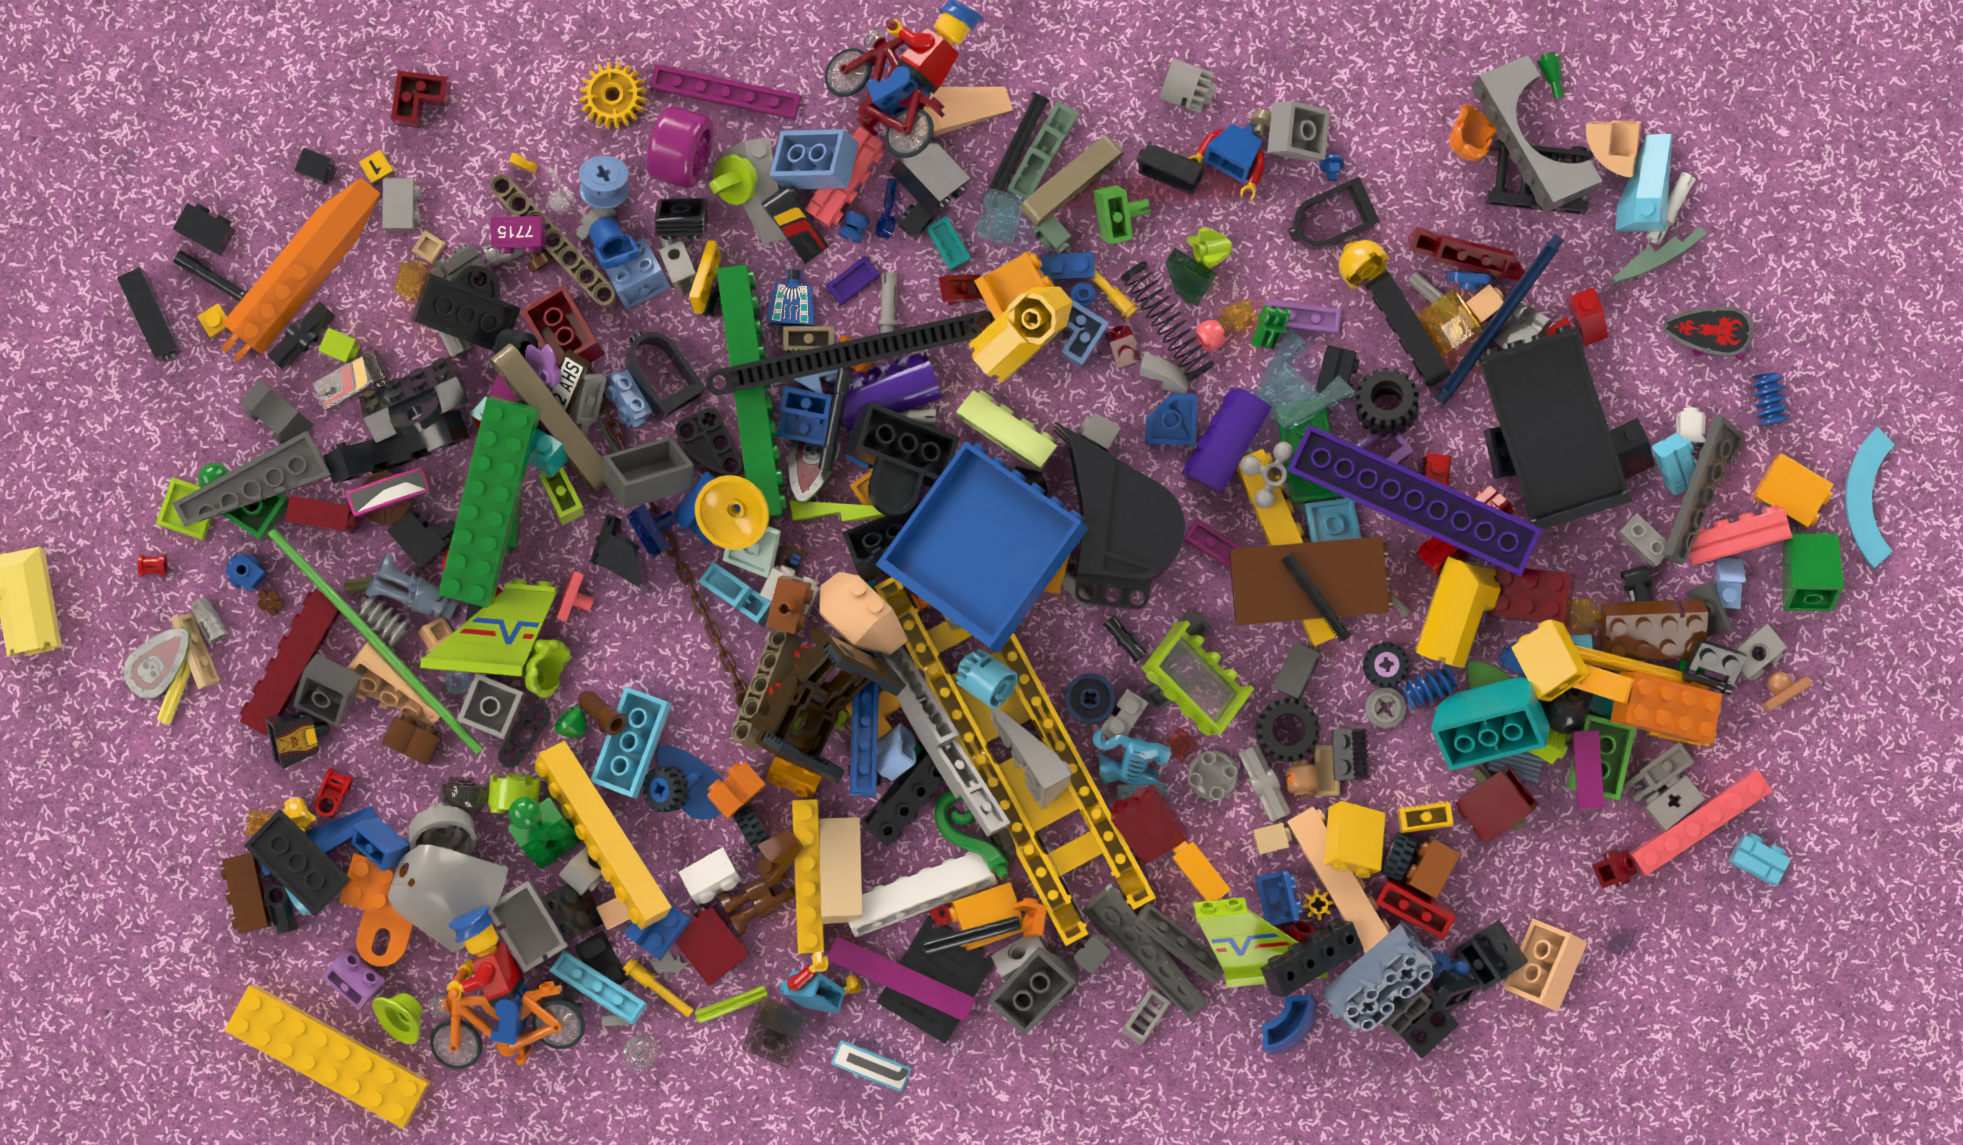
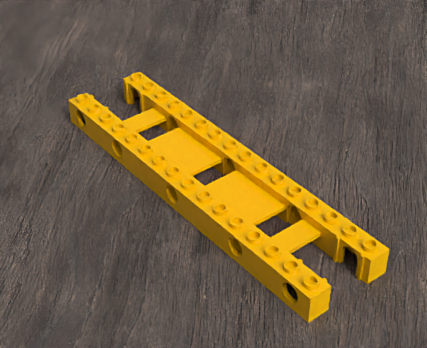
(1007, 782)

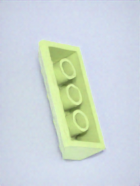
(1006, 430)

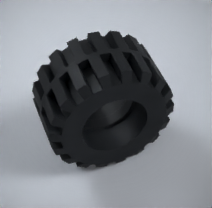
(1387, 420)
(1309, 723)

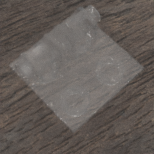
(562, 198)

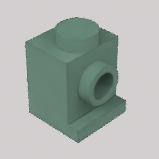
(1053, 235)

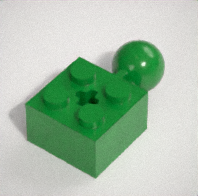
(259, 521)
(541, 830)

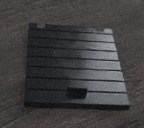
(953, 967)

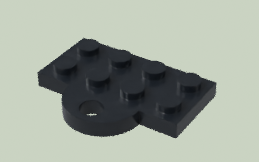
(464, 308)

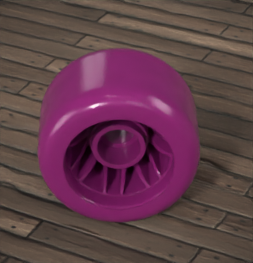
(679, 147)

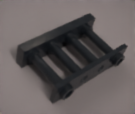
(1524, 197)

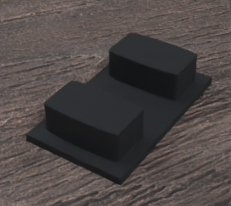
(600, 956)

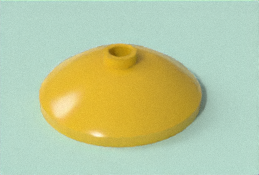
(721, 520)

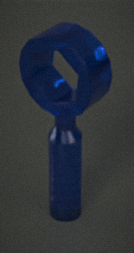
(887, 222)

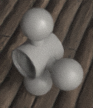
(1251, 466)

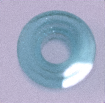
(449, 682)

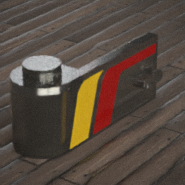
(352, 378)

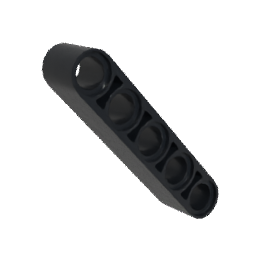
(1409, 328)

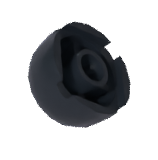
(1567, 710)

